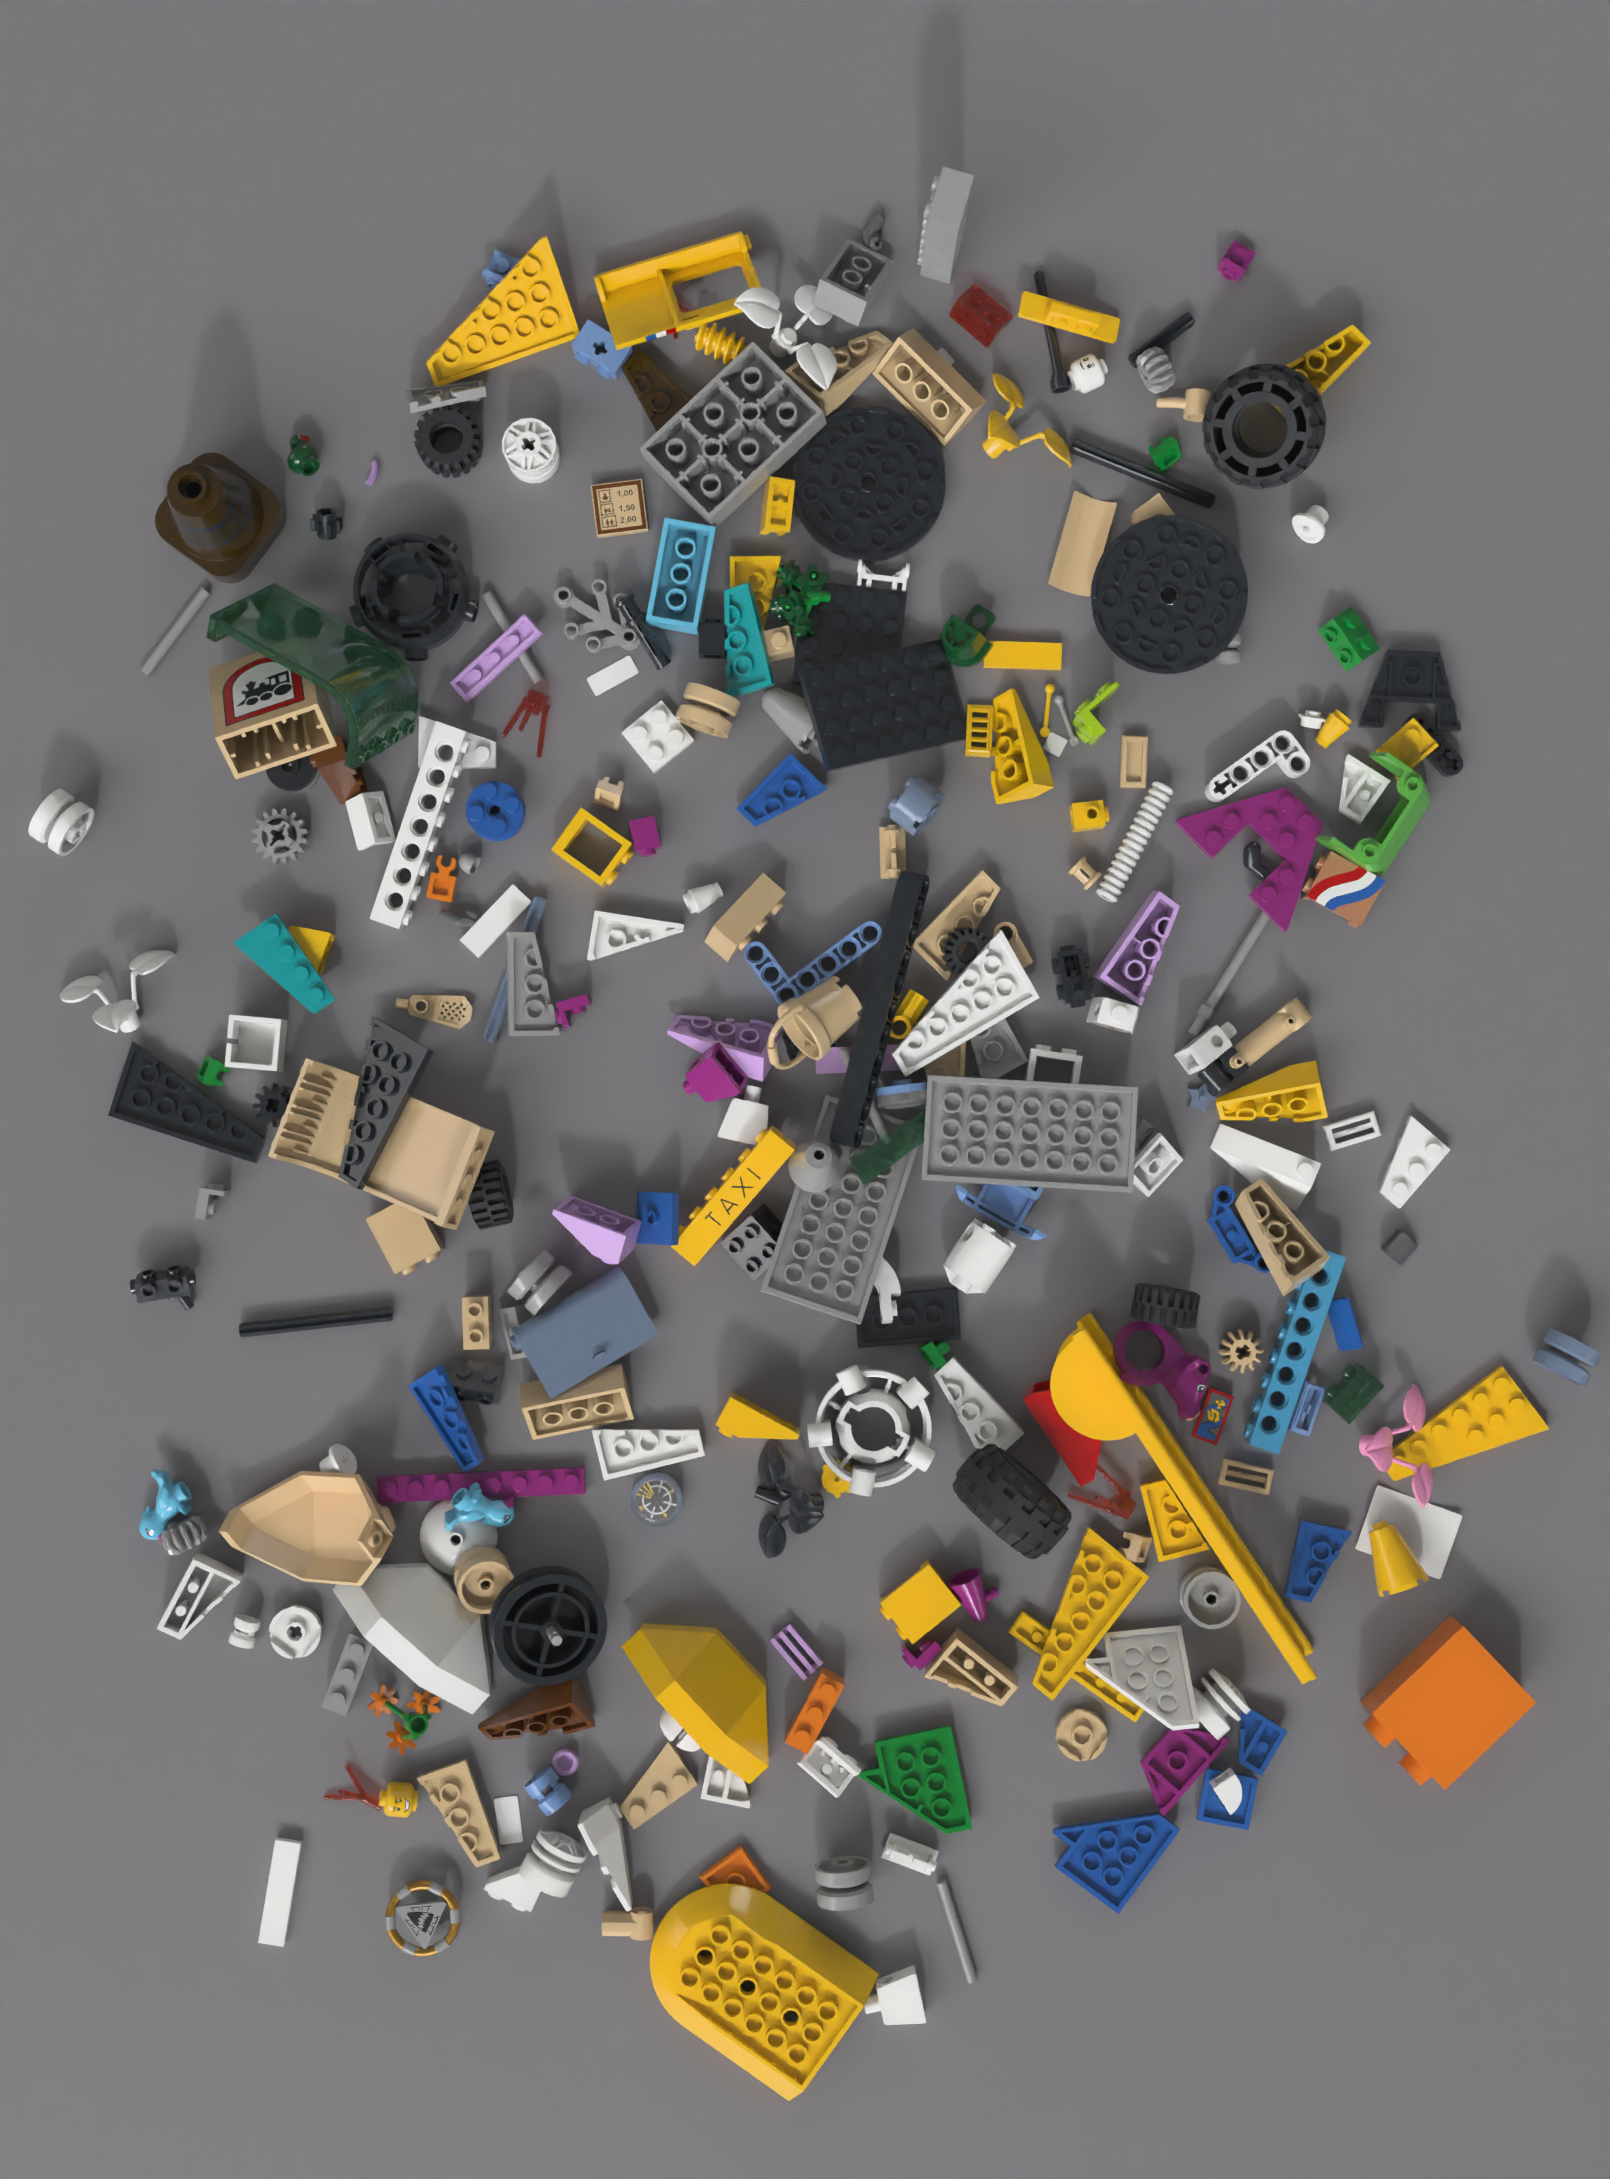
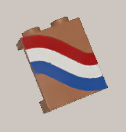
(1343, 888)

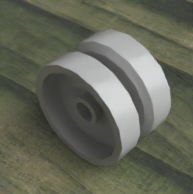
(539, 1282)
(1206, 1611)
(844, 1883)

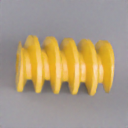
(718, 343)

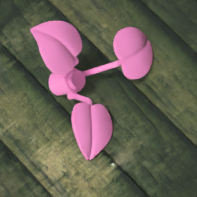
(1380, 1446)

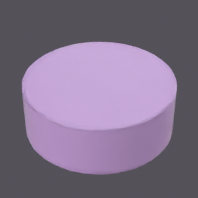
(565, 1761)

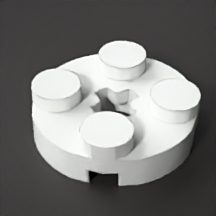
(281, 1633)

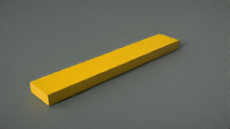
(1034, 1635)

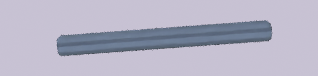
(500, 1006)

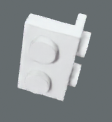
(829, 1765)

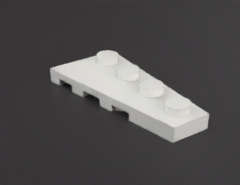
(976, 1408)
(638, 1450)

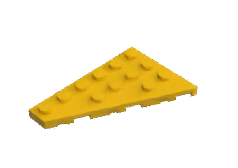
(516, 319)

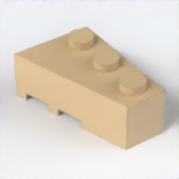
(745, 917)

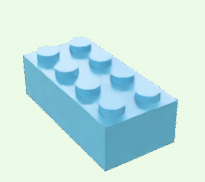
(681, 576)

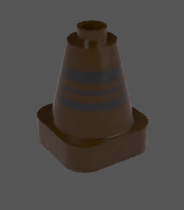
(226, 524)

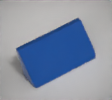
(1344, 1324)

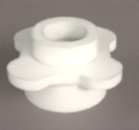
(1311, 719)

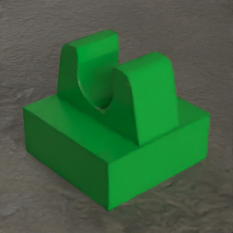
(1166, 453)
(209, 1069)
(934, 1353)

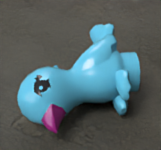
(169, 1502)
(474, 1506)

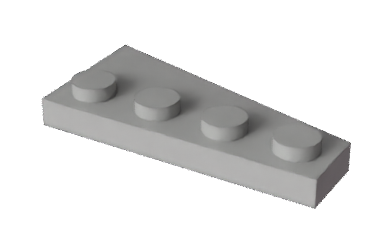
(527, 989)

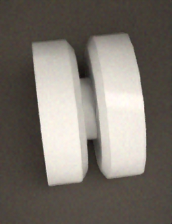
(61, 822)

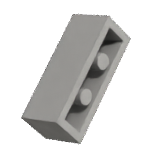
(348, 1673)

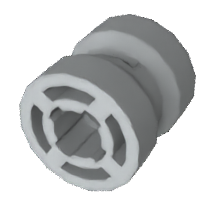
(1231, 654)

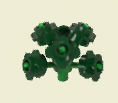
(794, 604)

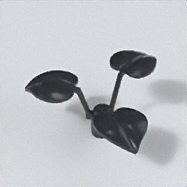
(804, 1507)

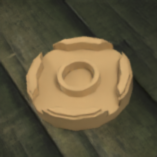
(1081, 1734)

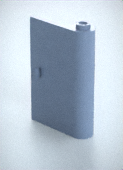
(591, 1320)

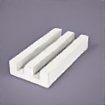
(1330, 1137)

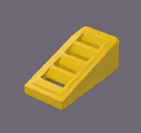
(979, 751)

